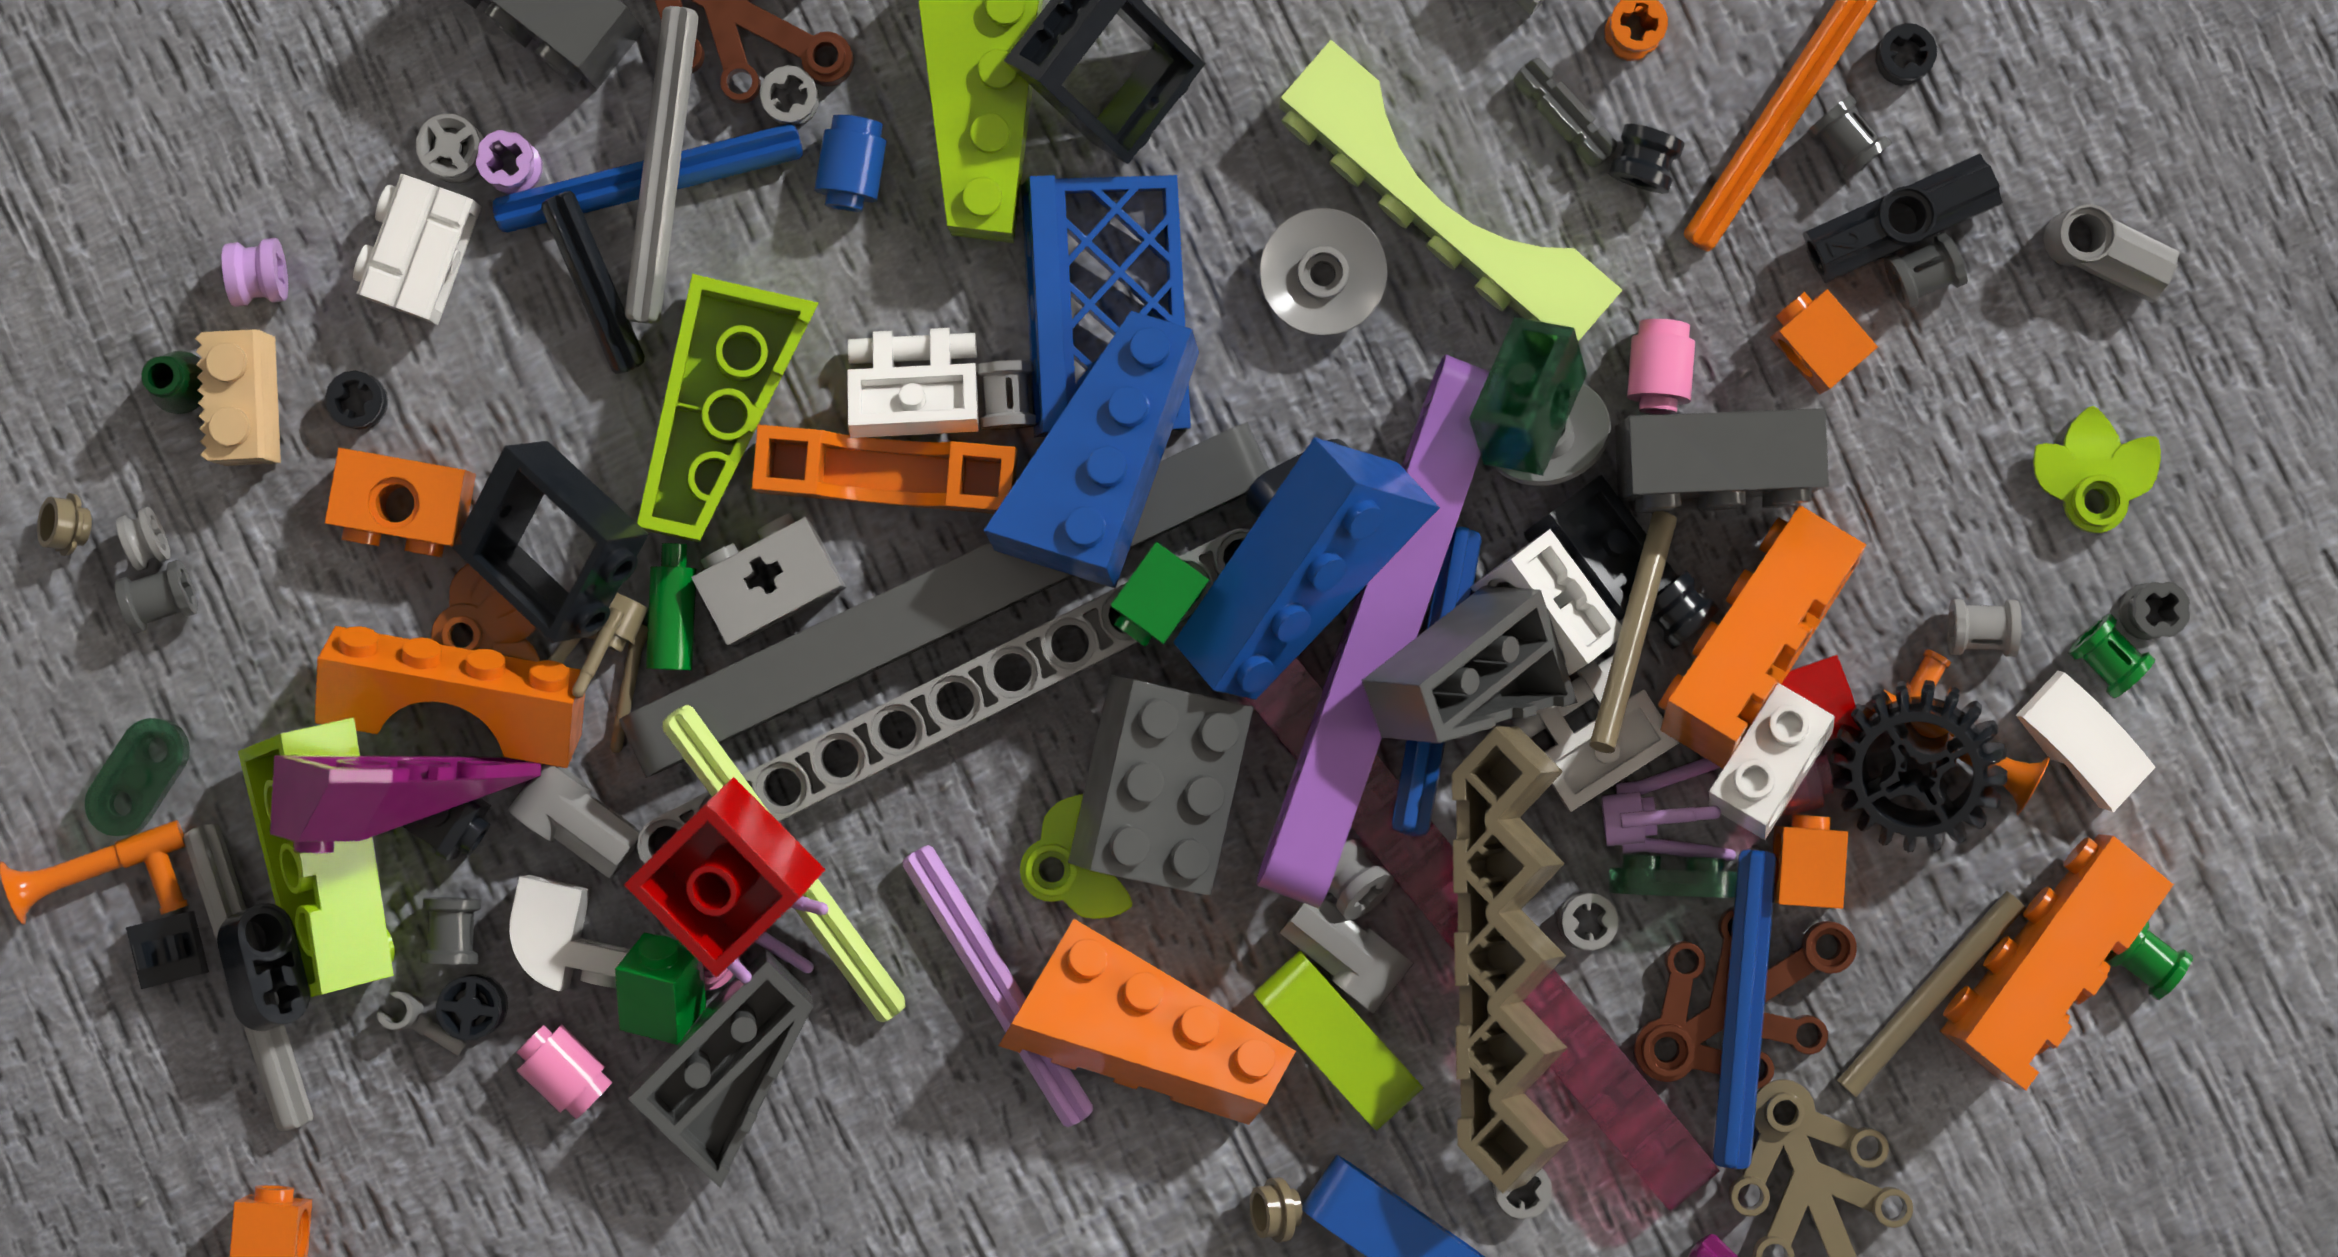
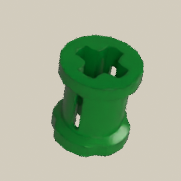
(2111, 656)
(2153, 962)

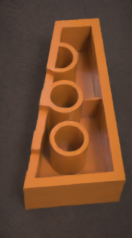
(1760, 635)
(2054, 959)
(1145, 1029)

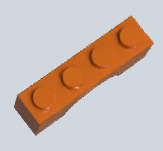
(882, 470)
(518, 699)

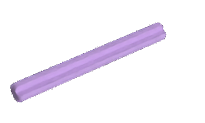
(991, 976)

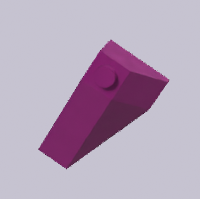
(363, 796)

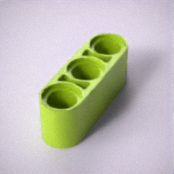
(1338, 1040)

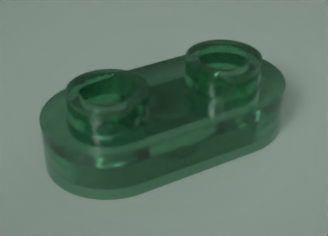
(137, 774)
(1700, 879)

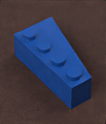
(1098, 462)
(1302, 564)

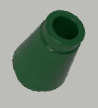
(182, 393)

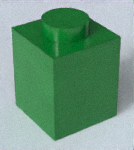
(1157, 596)
(659, 989)

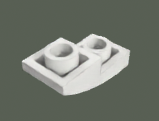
(2086, 739)

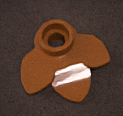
(491, 617)

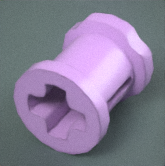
(490, 163)

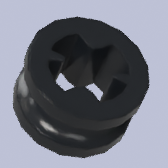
(1900, 36)
(339, 391)

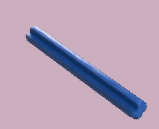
(624, 182)
(1424, 759)
(1744, 1009)

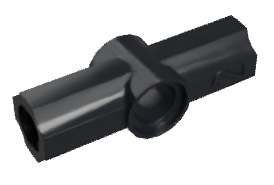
(1936, 200)

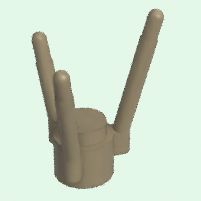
(621, 627)

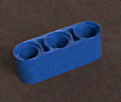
(1377, 1218)

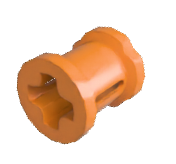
(1618, 36)

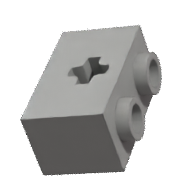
(748, 611)

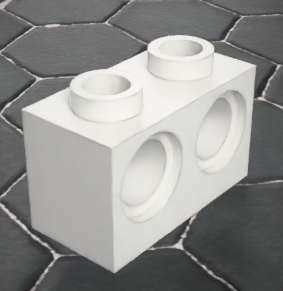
(1577, 612)
(1771, 761)

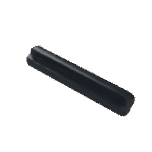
(593, 282)

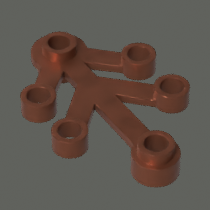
(726, 14)
(1710, 1021)

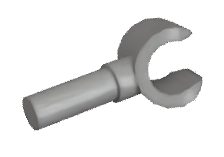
(419, 1022)

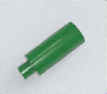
(671, 611)

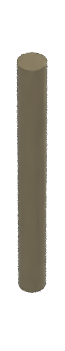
(1633, 632)
(1931, 994)

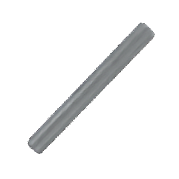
(661, 165)
(270, 1047)

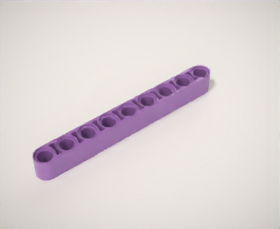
(1380, 623)

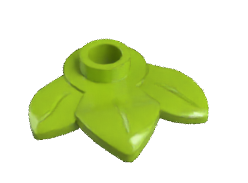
(2097, 462)
(1084, 891)

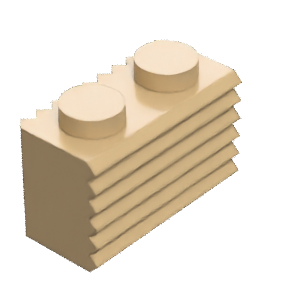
(239, 397)

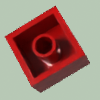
(725, 877)

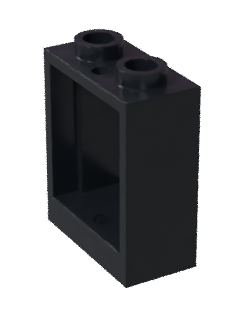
(1064, 36)
(501, 517)

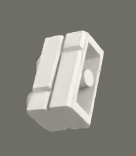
(416, 248)

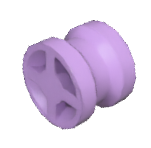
(254, 272)

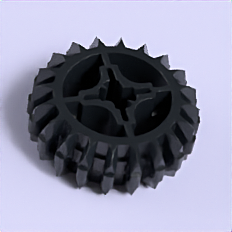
(1941, 812)

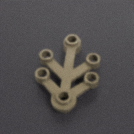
(1811, 1181)

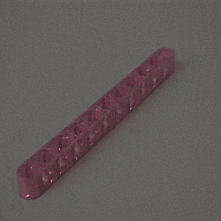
(1592, 1063)

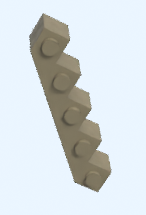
(1502, 958)

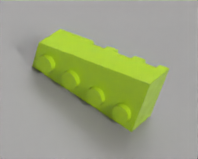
(978, 110)
(719, 385)
(327, 895)

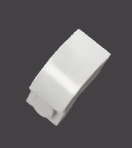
(548, 931)

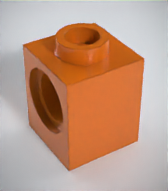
(1821, 339)
(1810, 863)
(271, 1224)

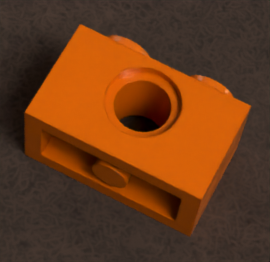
(367, 479)

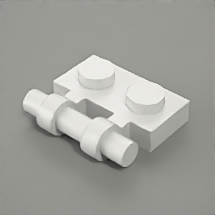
(912, 398)
(1585, 769)

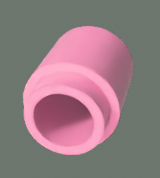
(1661, 366)
(562, 1070)

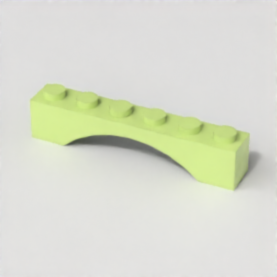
(1346, 113)

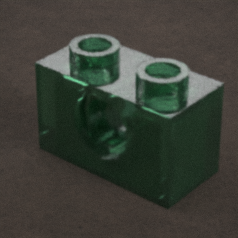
(1528, 396)

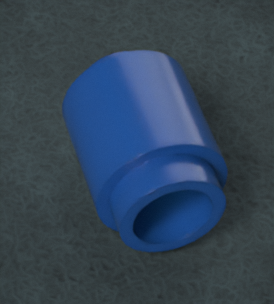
(850, 162)

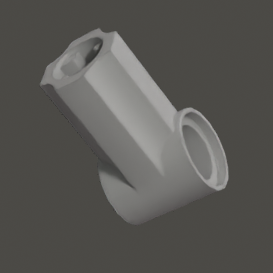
(2115, 252)
(564, 810)
(1356, 958)

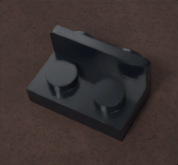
(1601, 541)

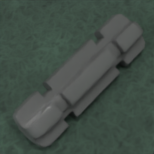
(1565, 112)

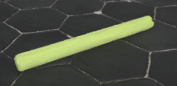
(831, 930)

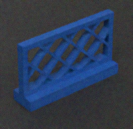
(1050, 285)

